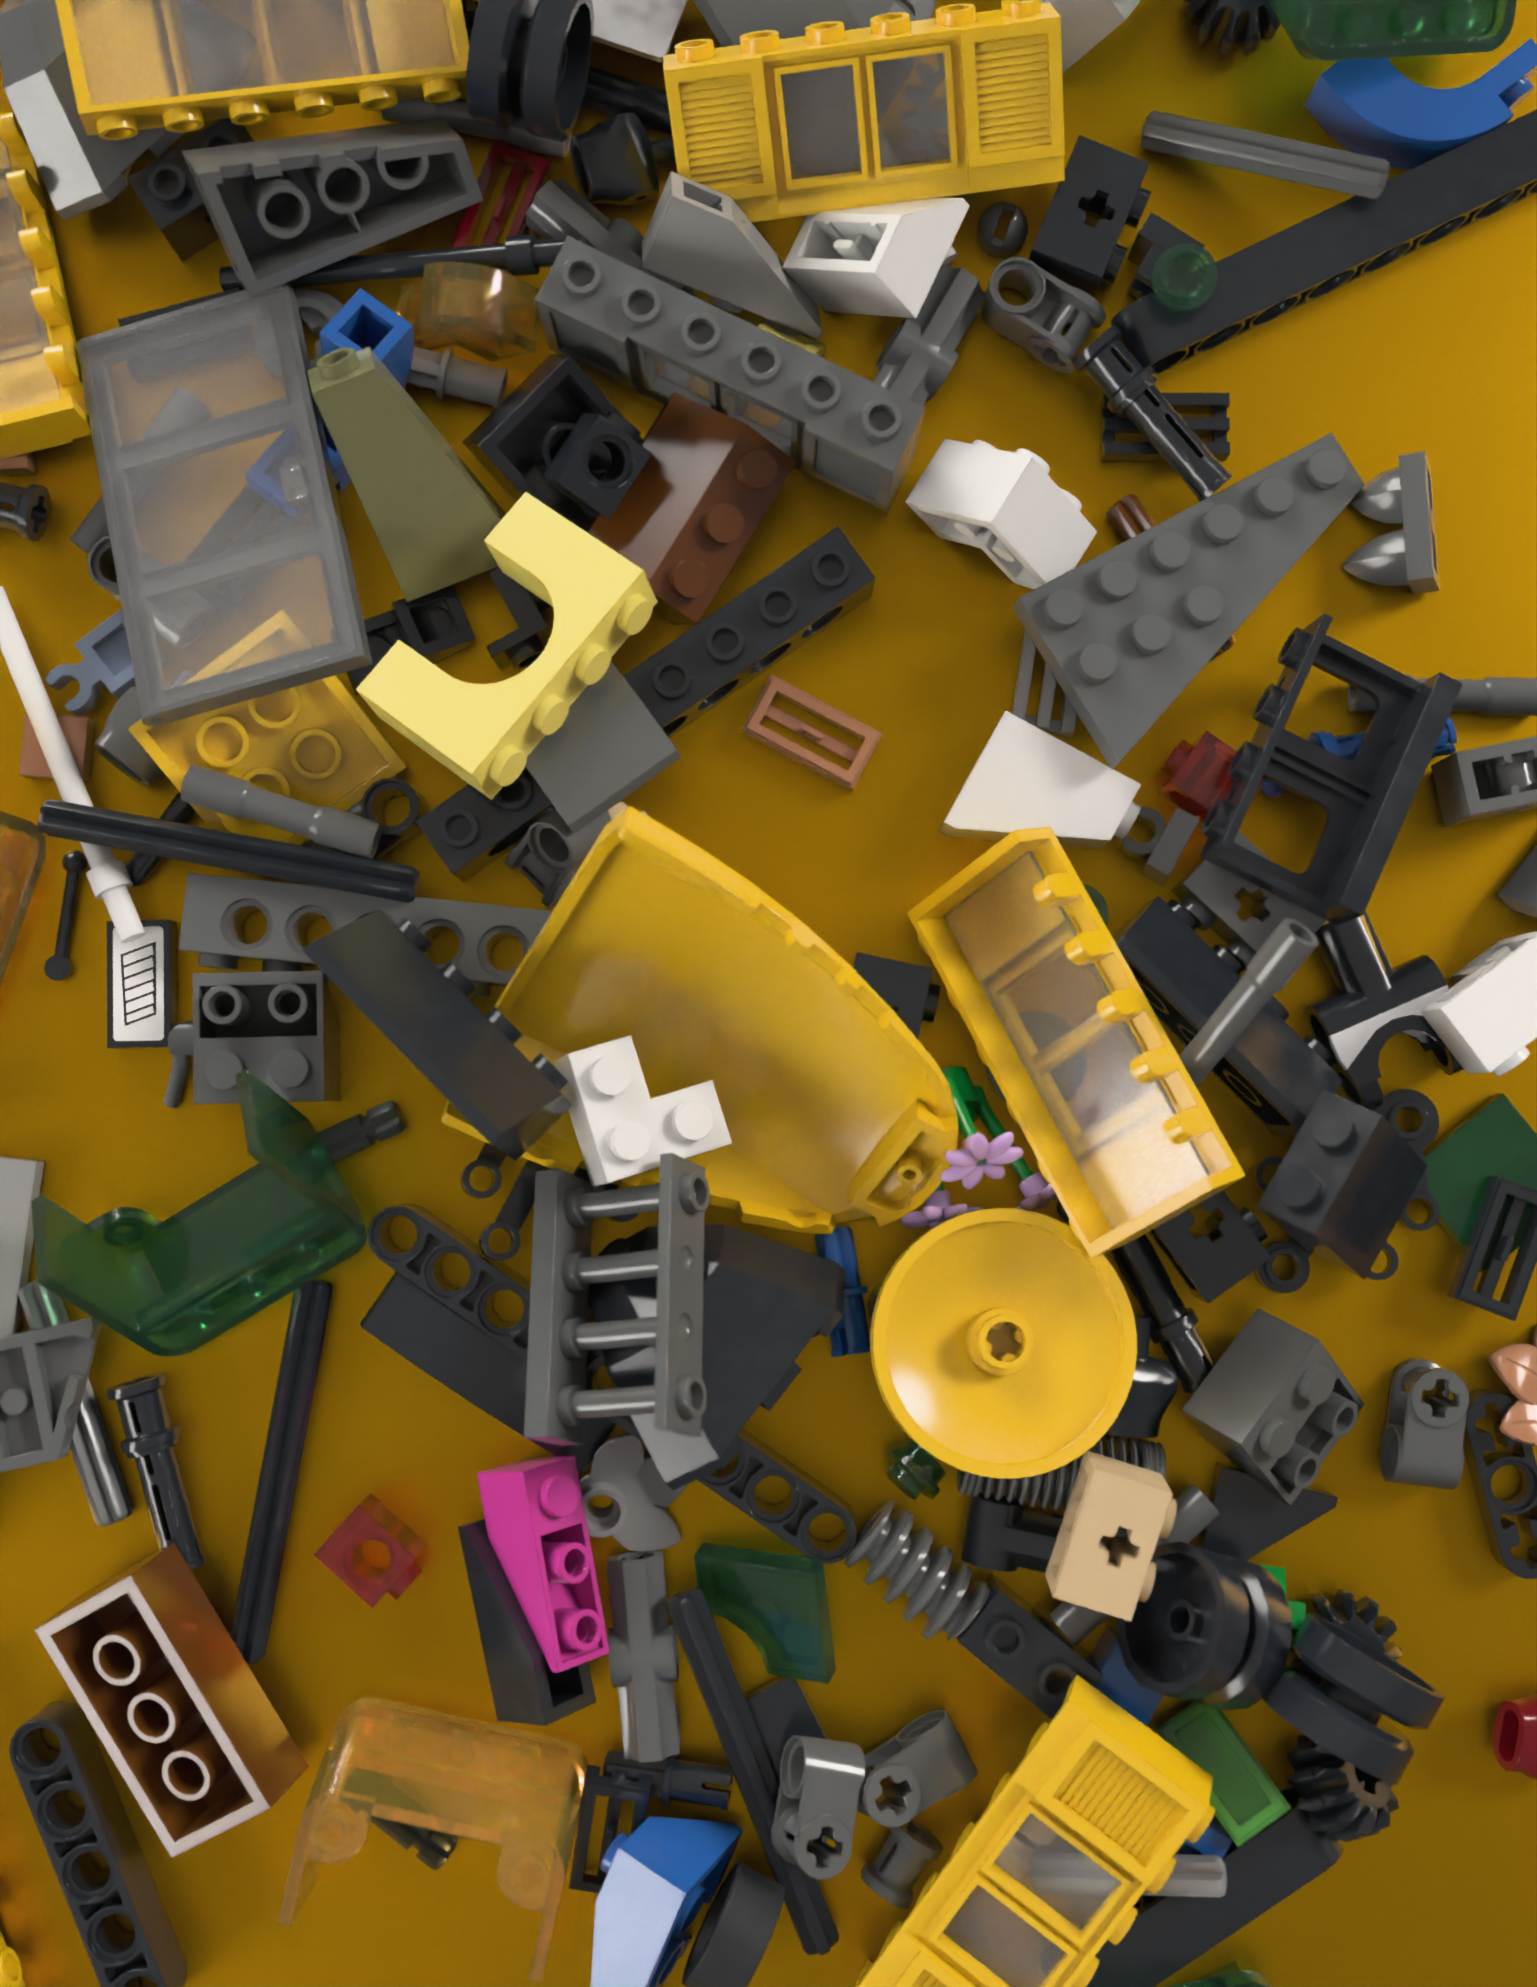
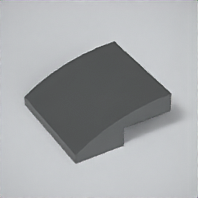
(600, 751)

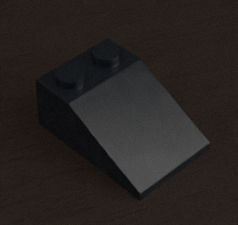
(531, 427)

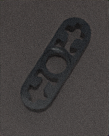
(1501, 1533)

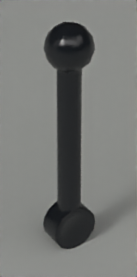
(59, 966)

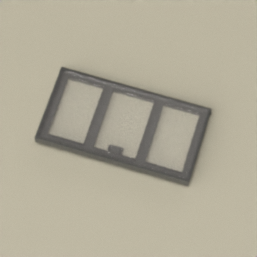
(220, 505)

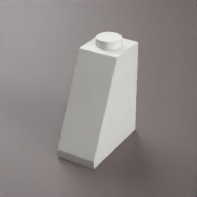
(1041, 782)

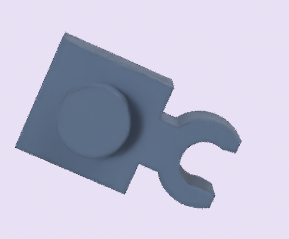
(105, 665)

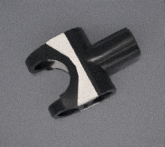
(1372, 1007)

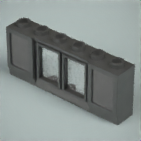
(674, 342)

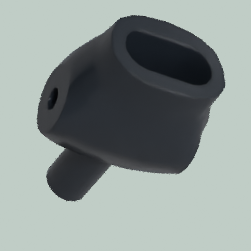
(619, 162)
(1150, 1392)

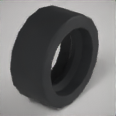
(735, 1930)

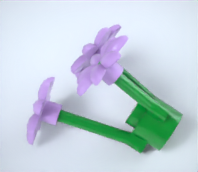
(978, 1157)

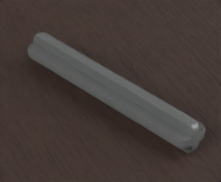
(1265, 154)
(90, 1440)

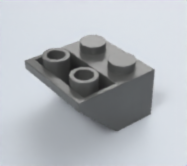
(271, 1025)
(1275, 1405)

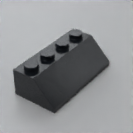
(1186, 982)
(442, 1031)

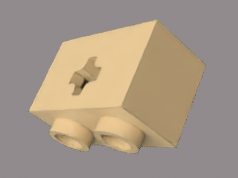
(1101, 1500)

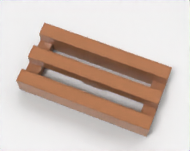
(799, 754)

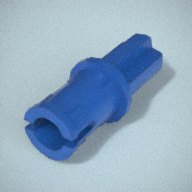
(851, 1332)

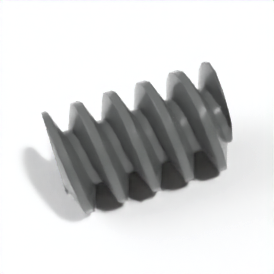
(918, 1572)

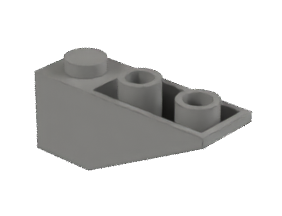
(713, 247)

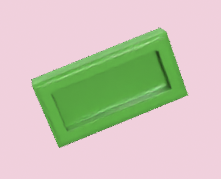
(1241, 1789)

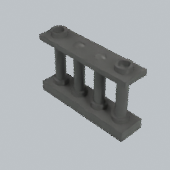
(560, 1303)

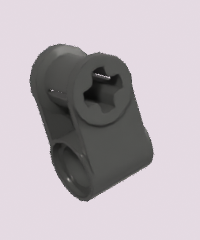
(1042, 319)
(553, 854)
(1425, 1436)
(923, 1767)
(817, 1803)

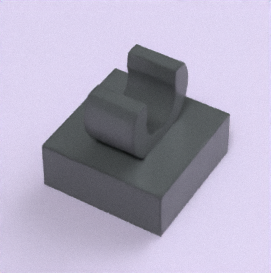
(1166, 843)

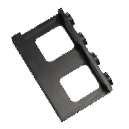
(1360, 796)

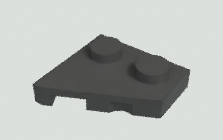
(43, 1390)

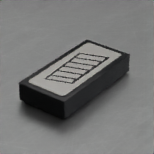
(142, 986)

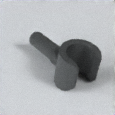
(181, 1047)

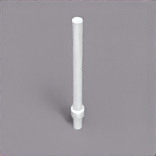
(107, 876)

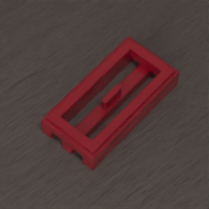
(487, 181)

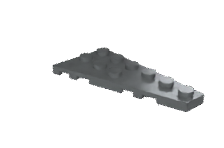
(1159, 606)

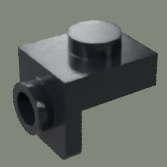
(530, 639)

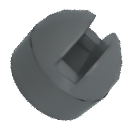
(1015, 234)

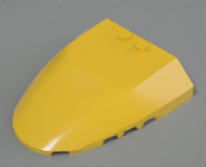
(720, 983)

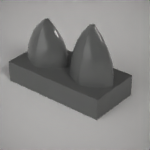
(1405, 554)

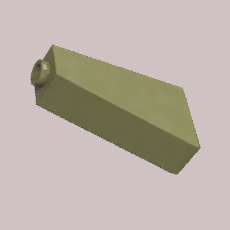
(408, 477)

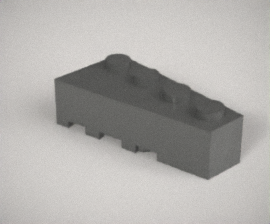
(328, 194)

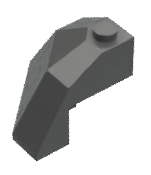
(36, 76)

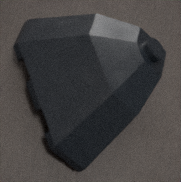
(757, 1319)

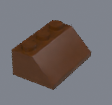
(694, 504)

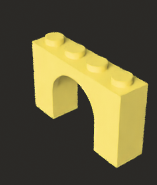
(493, 727)

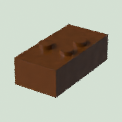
(173, 1701)

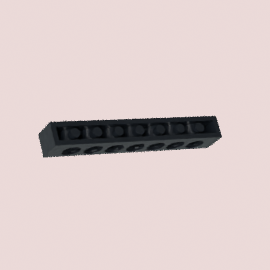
(676, 686)

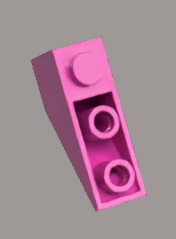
(546, 1552)

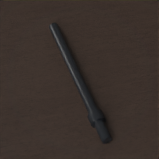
(519, 255)

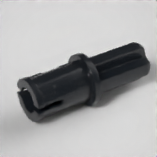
(676, 1779)

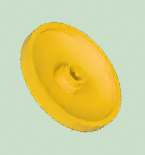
(1003, 1343)

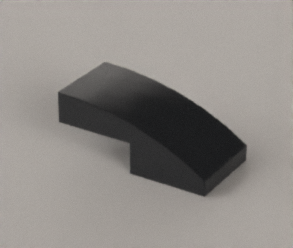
(429, 625)

